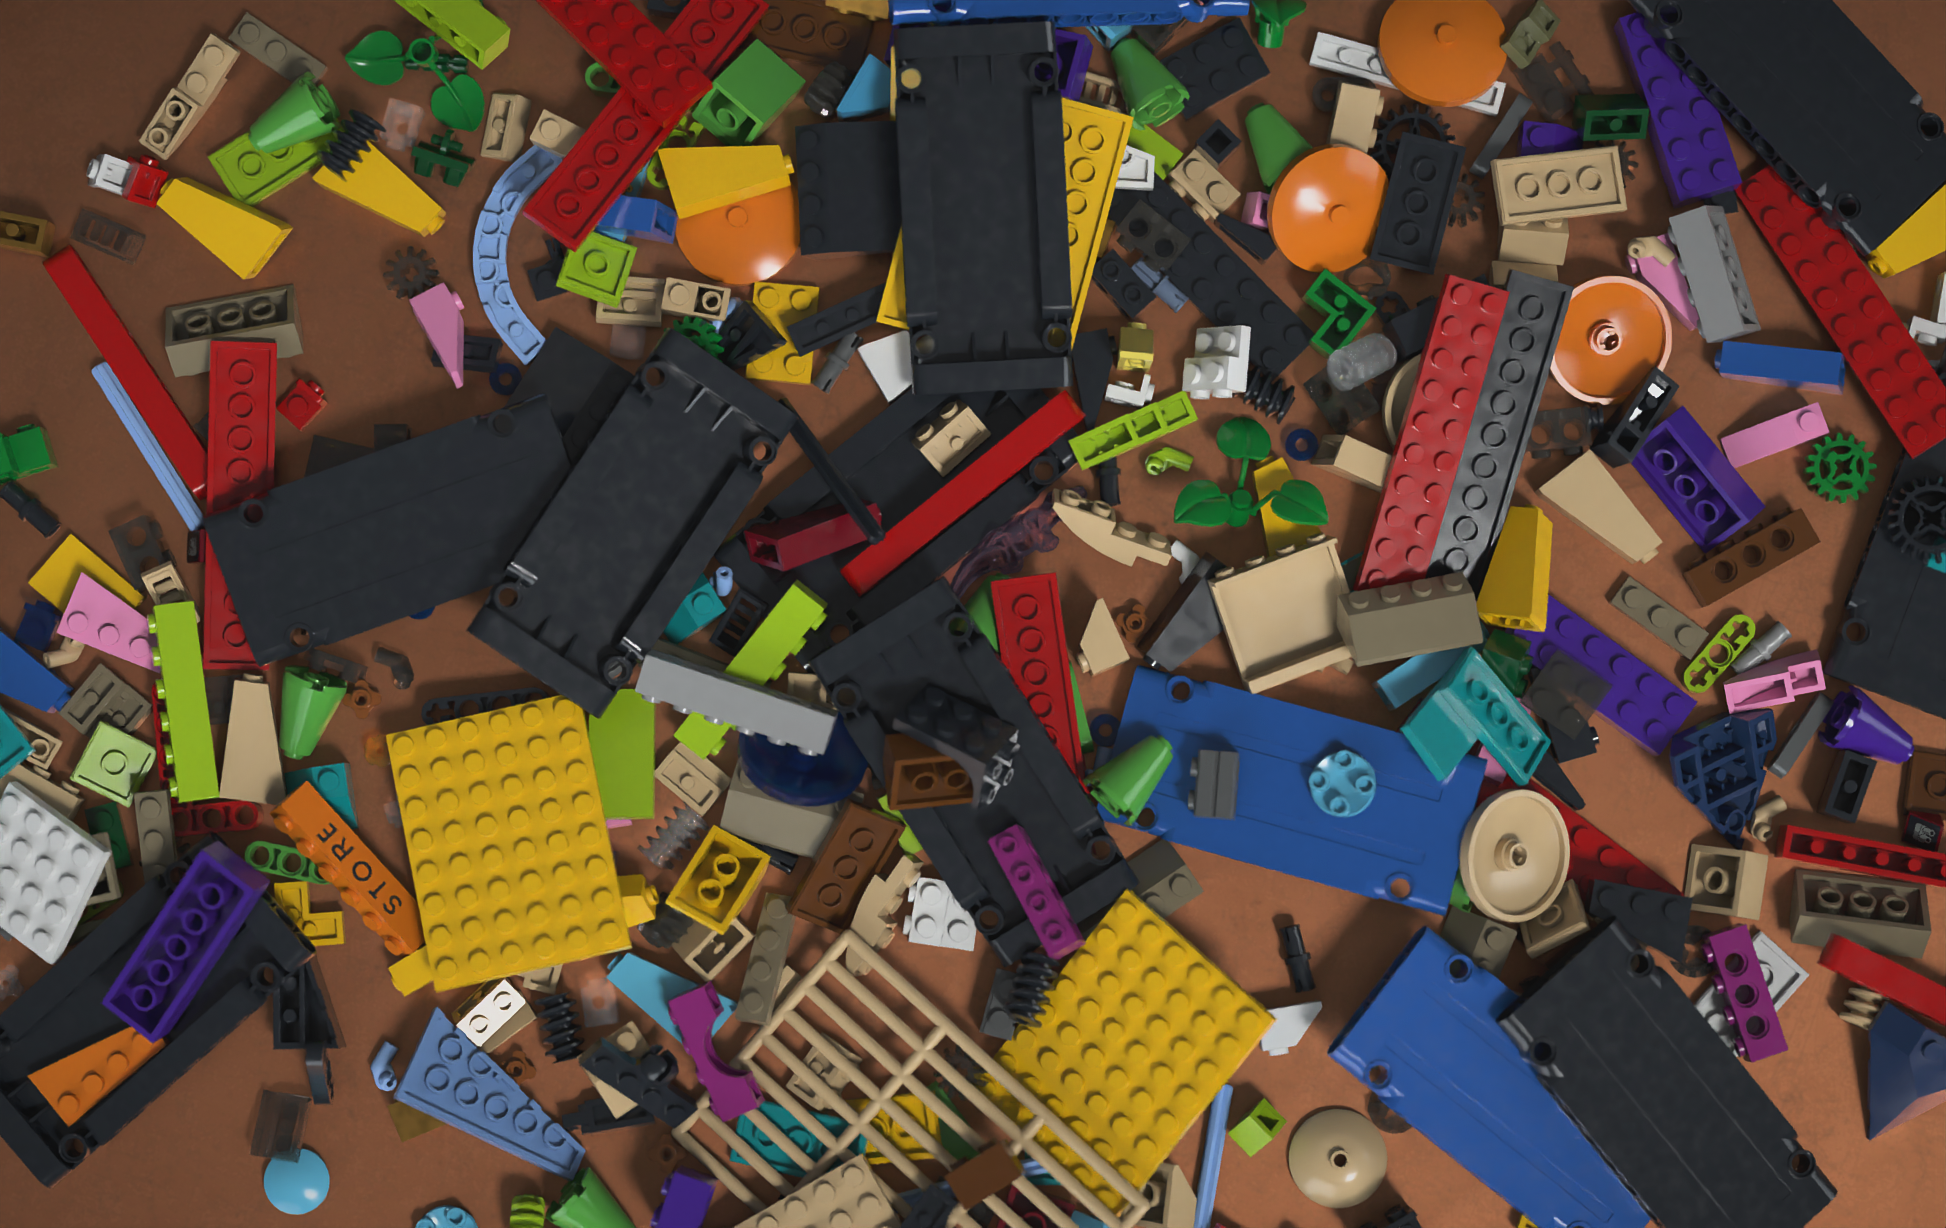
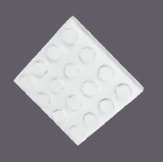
(44, 872)

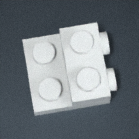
(1218, 362)
(938, 917)

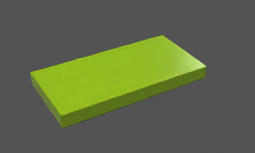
(256, 174)
(625, 756)

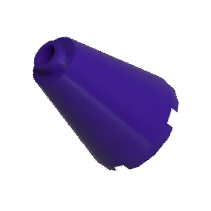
(1864, 728)

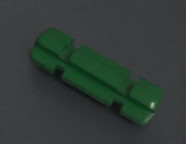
(445, 63)

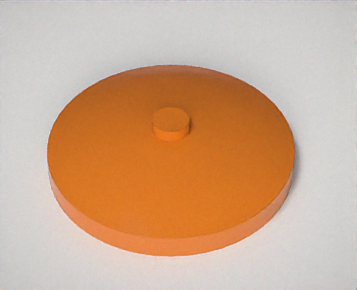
(1442, 49)
(1327, 207)
(743, 239)
(1610, 339)

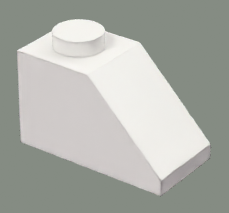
(1289, 1027)

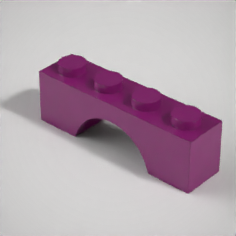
(730, 1089)

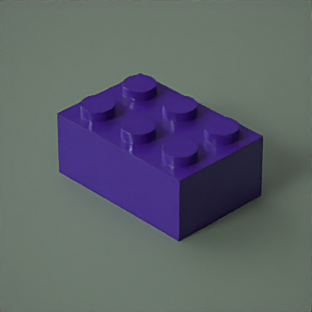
(687, 1199)

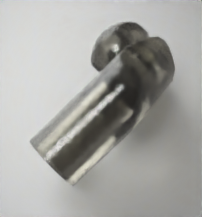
(399, 666)

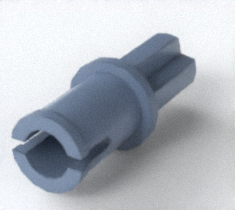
(1160, 285)

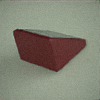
(196, 546)
(1923, 830)

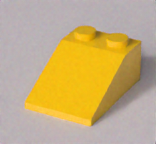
(719, 880)

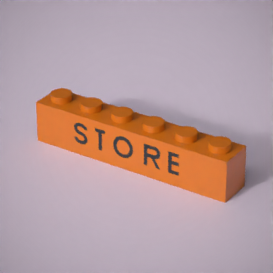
(351, 868)

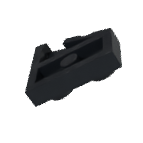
(748, 337)

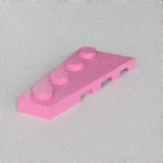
(107, 624)

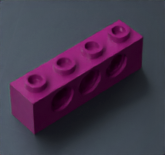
(1036, 892)
(1769, 1037)

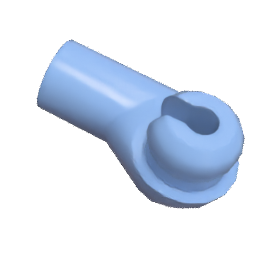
(722, 581)

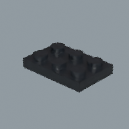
(1216, 67)

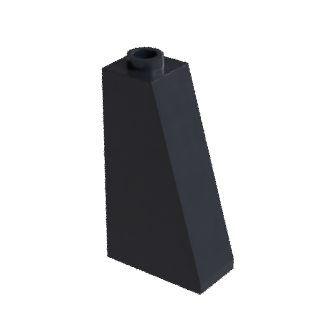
(1186, 621)

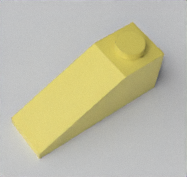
(1135, 348)

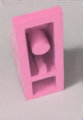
(1666, 283)
(443, 324)
(1774, 435)

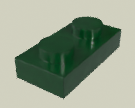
(109, 819)

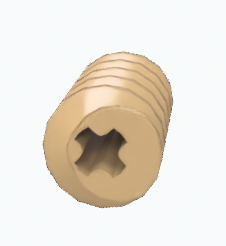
(1863, 1007)

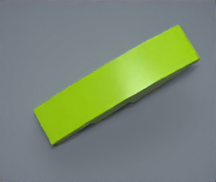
(1133, 430)

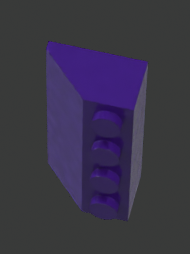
(1696, 480)

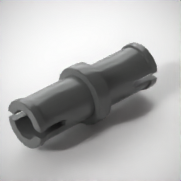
(837, 362)

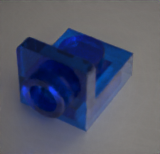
(38, 625)

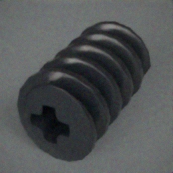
(349, 143)
(1267, 393)
(1029, 989)
(560, 1027)

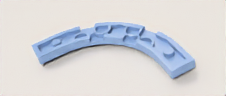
(491, 250)

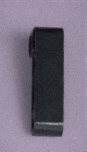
(485, 702)

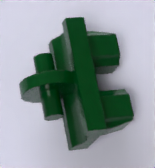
(429, 155)

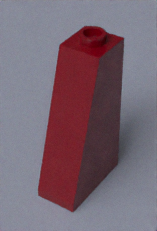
(806, 536)

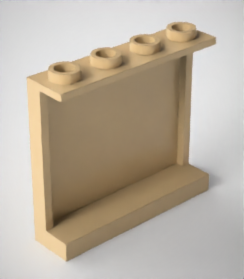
(1283, 612)

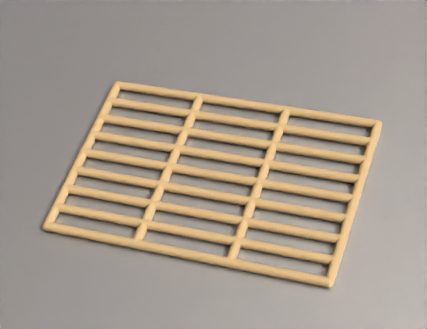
(881, 1100)

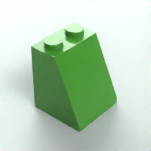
(748, 96)

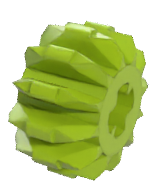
(527, 1211)

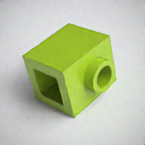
(1257, 1127)

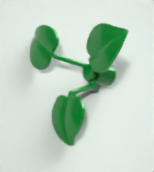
(1273, 17)
(380, 60)
(1205, 506)

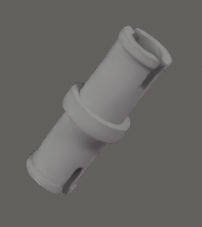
(1761, 648)

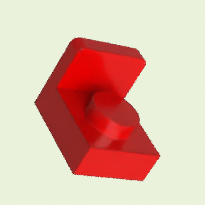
(144, 180)
(303, 403)

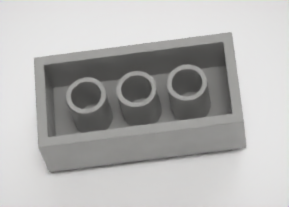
(1713, 274)

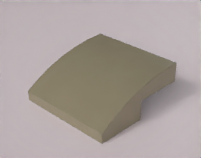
(107, 699)

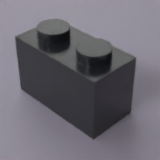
(1846, 786)

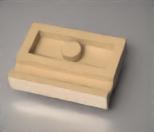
(638, 305)
(692, 778)

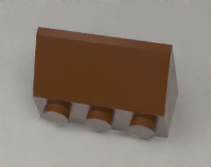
(922, 776)

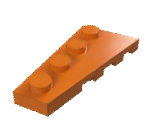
(90, 1075)

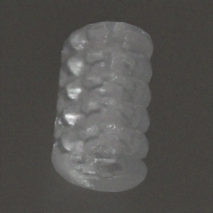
(1361, 361)
(674, 837)

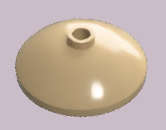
(1314, 1152)

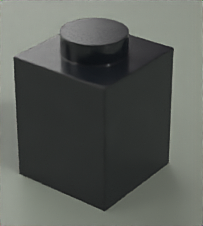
(1217, 144)

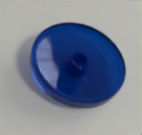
(799, 777)

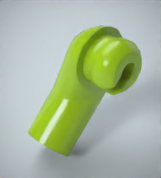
(1165, 458)

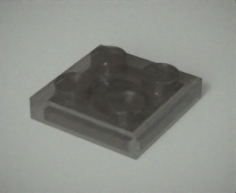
(1566, 693)

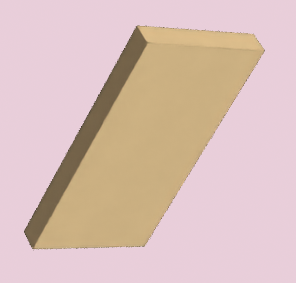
(1558, 185)

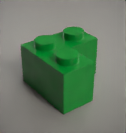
(1342, 308)
(25, 453)

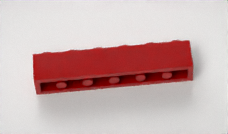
(1861, 856)

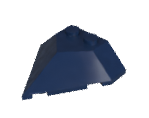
(1722, 767)
(1903, 1069)

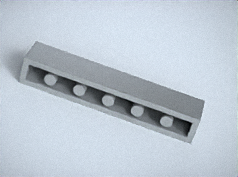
(736, 702)

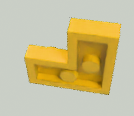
(319, 928)

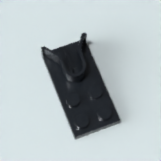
(1418, 203)

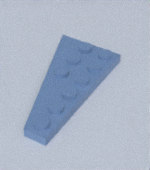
(472, 1093)

